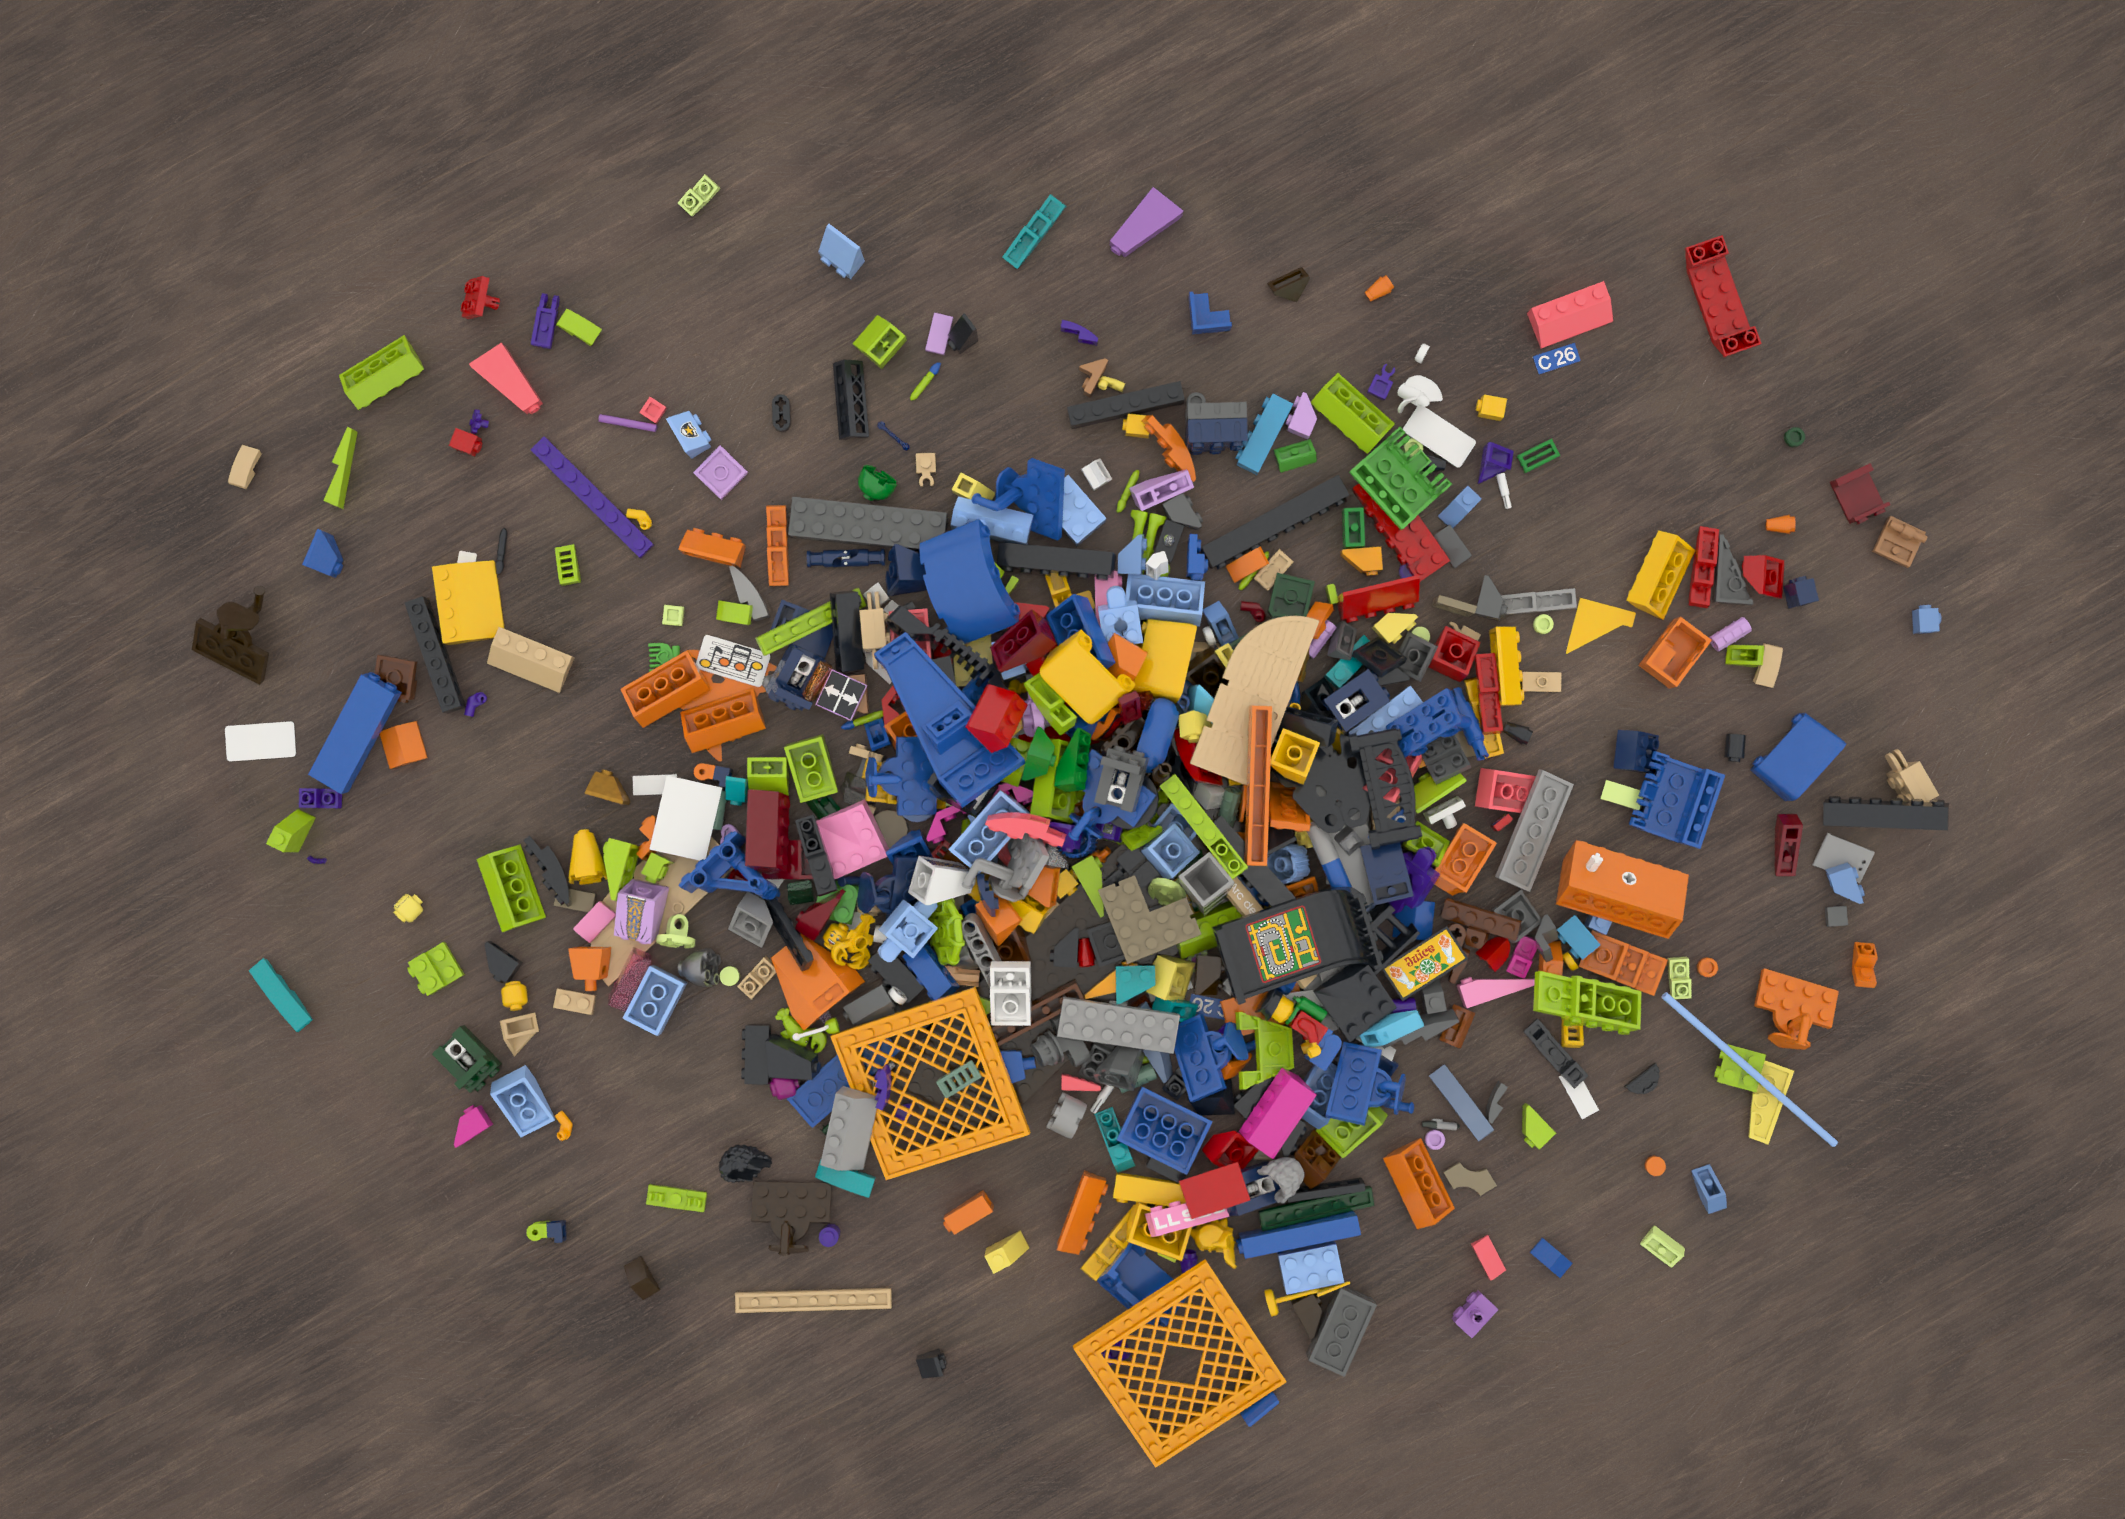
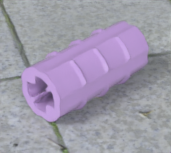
(1730, 634)
(1317, 644)

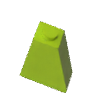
(291, 832)

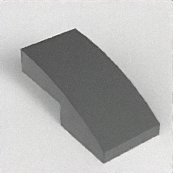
(1493, 1108)

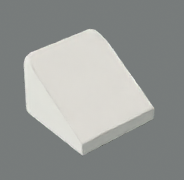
(883, 596)

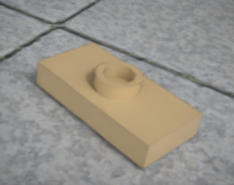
(1277, 564)
(1541, 682)

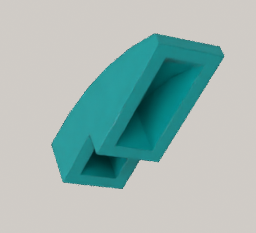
(847, 1179)

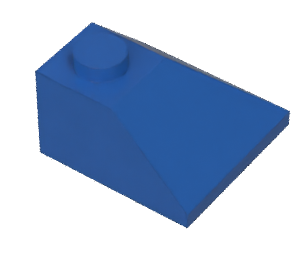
(324, 555)
(910, 844)

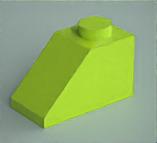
(1535, 1128)

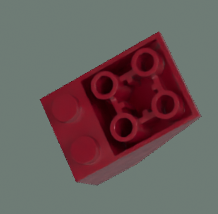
(797, 864)

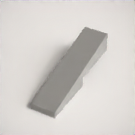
(1540, 601)

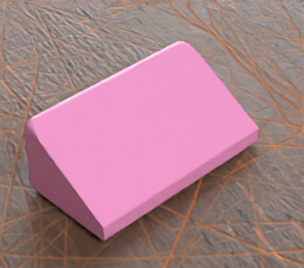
(595, 921)

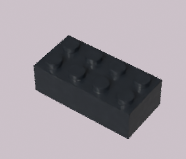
(1106, 943)

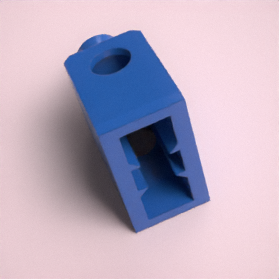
(1017, 1064)

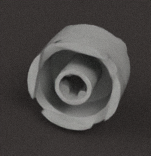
(1066, 1115)

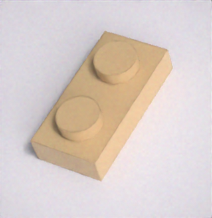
(574, 1001)

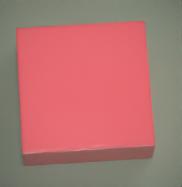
(653, 410)

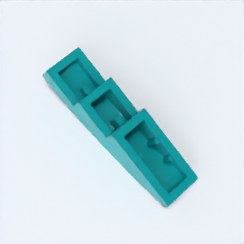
(1034, 231)
(280, 995)

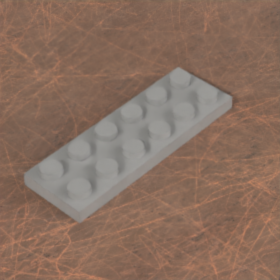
(1534, 830)
(1118, 1025)

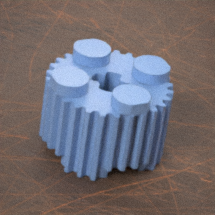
(1289, 863)

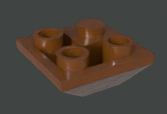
(1316, 1159)

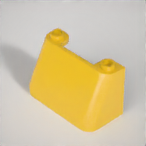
(1167, 659)
(1083, 679)

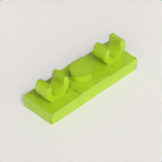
(676, 1198)

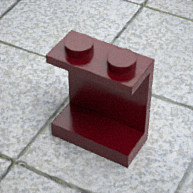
(1858, 495)

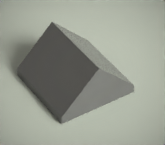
(1418, 654)

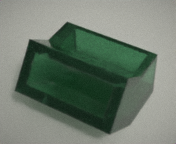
(800, 892)

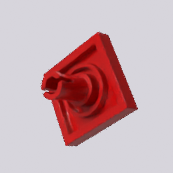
(476, 298)

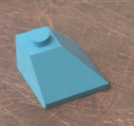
(1199, 699)

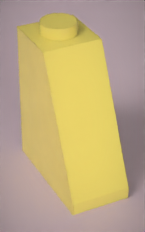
(1006, 1251)

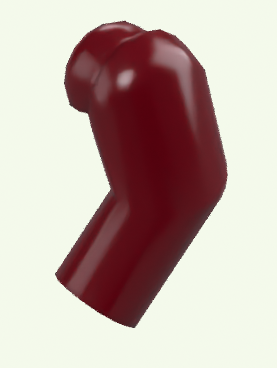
(1255, 609)

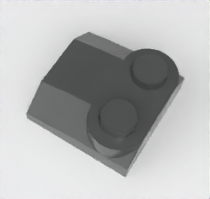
(1519, 908)

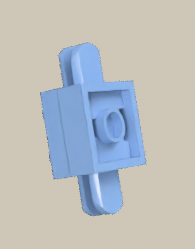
(1120, 616)
(908, 936)

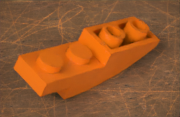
(1176, 452)

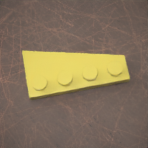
(1766, 1107)

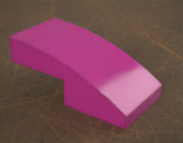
(1522, 956)

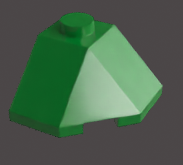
(1039, 756)

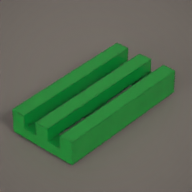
(1523, 463)

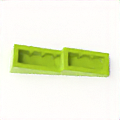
(343, 458)

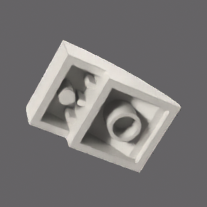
(1010, 992)

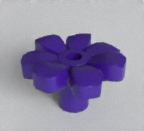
(476, 422)

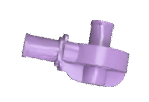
(1032, 718)

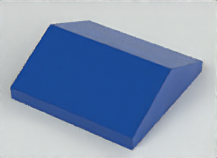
(1420, 916)

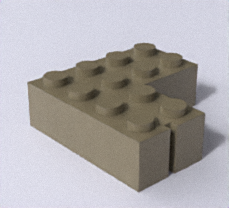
(1143, 931)

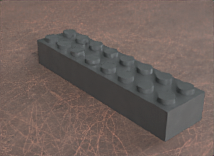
(863, 523)

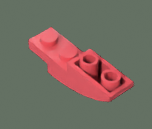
(1017, 824)

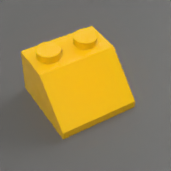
(1294, 755)

